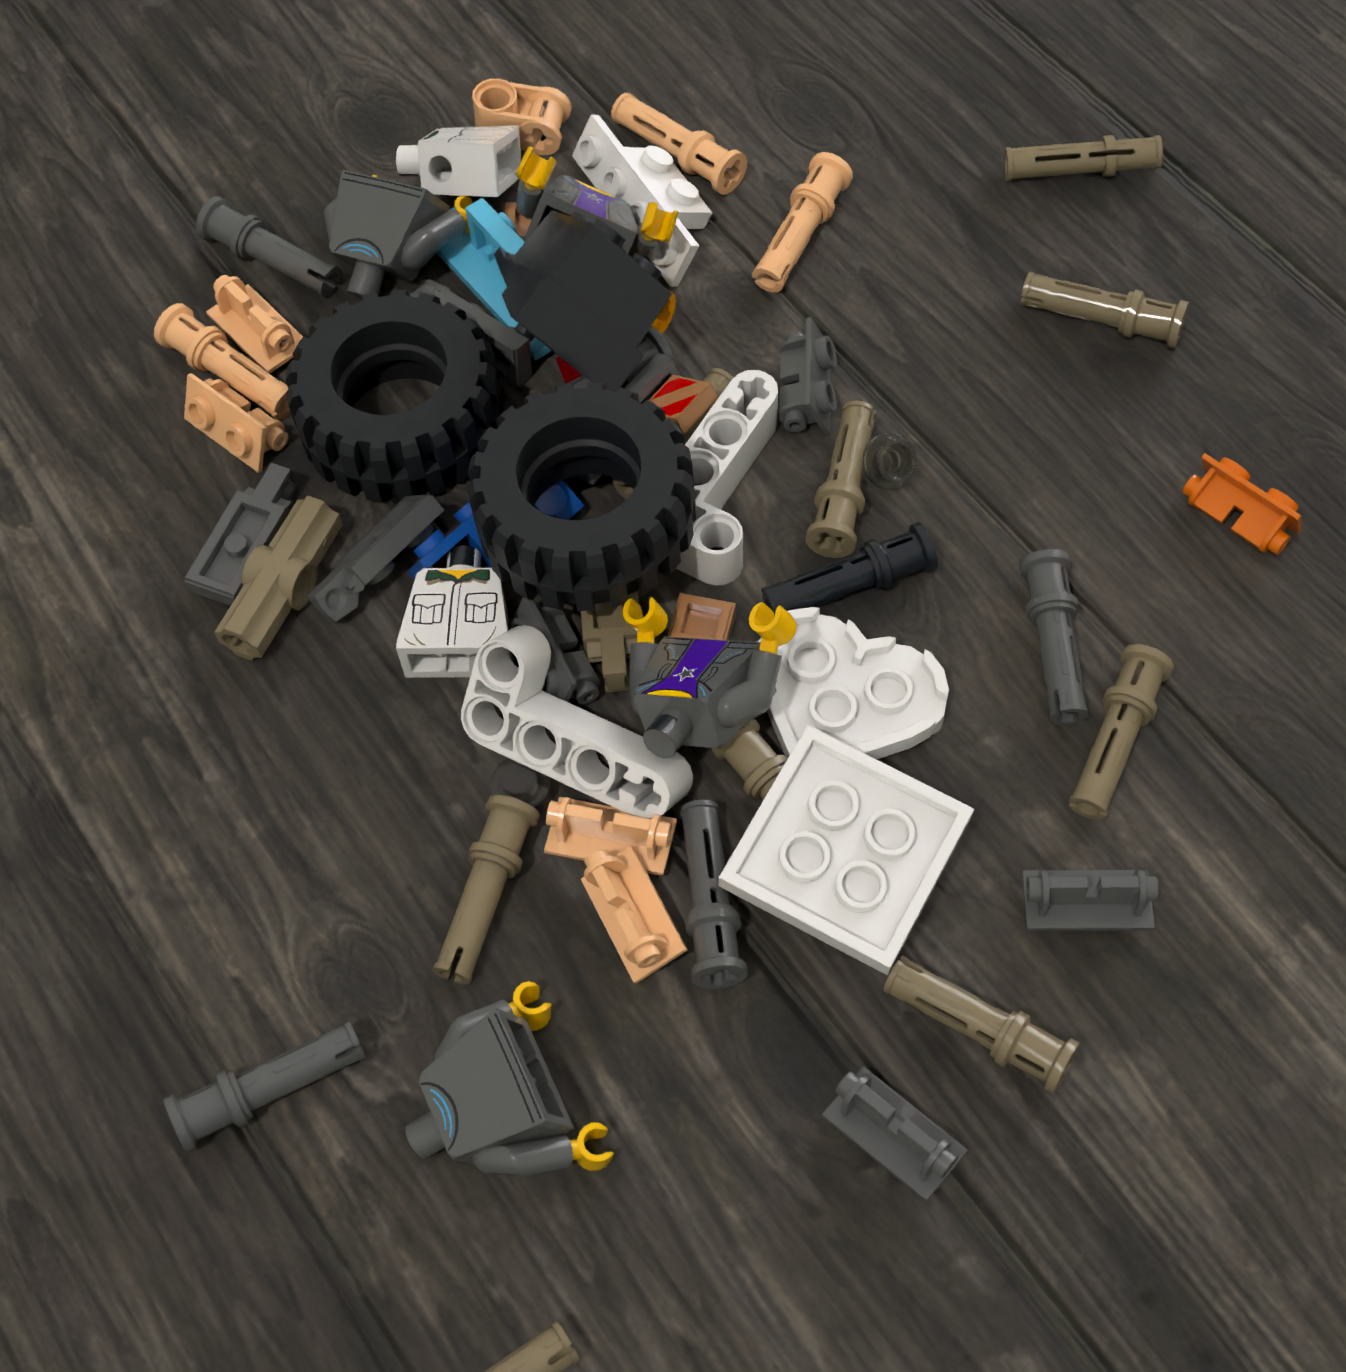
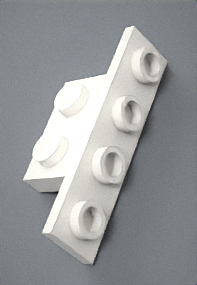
(641, 178)

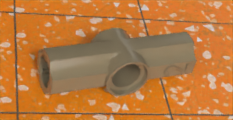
(278, 578)

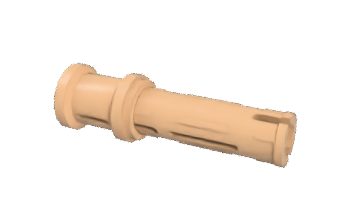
(694, 150)
(810, 206)
(209, 351)

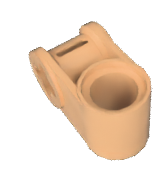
(509, 103)

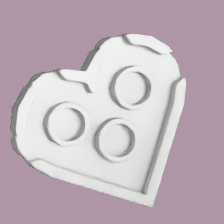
(855, 688)

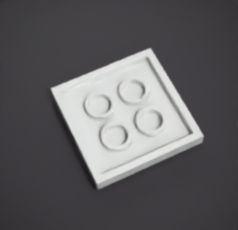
(846, 849)

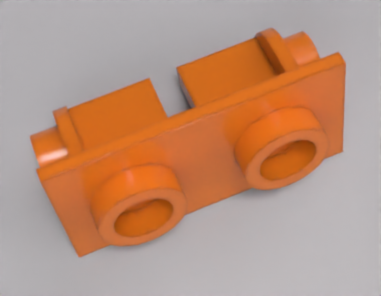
(1263, 513)

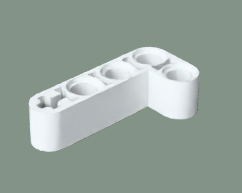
(721, 456)
(635, 777)

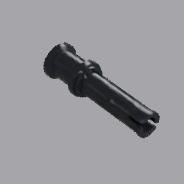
(873, 566)

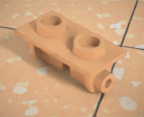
(253, 323)
(224, 418)
(587, 827)
(632, 912)

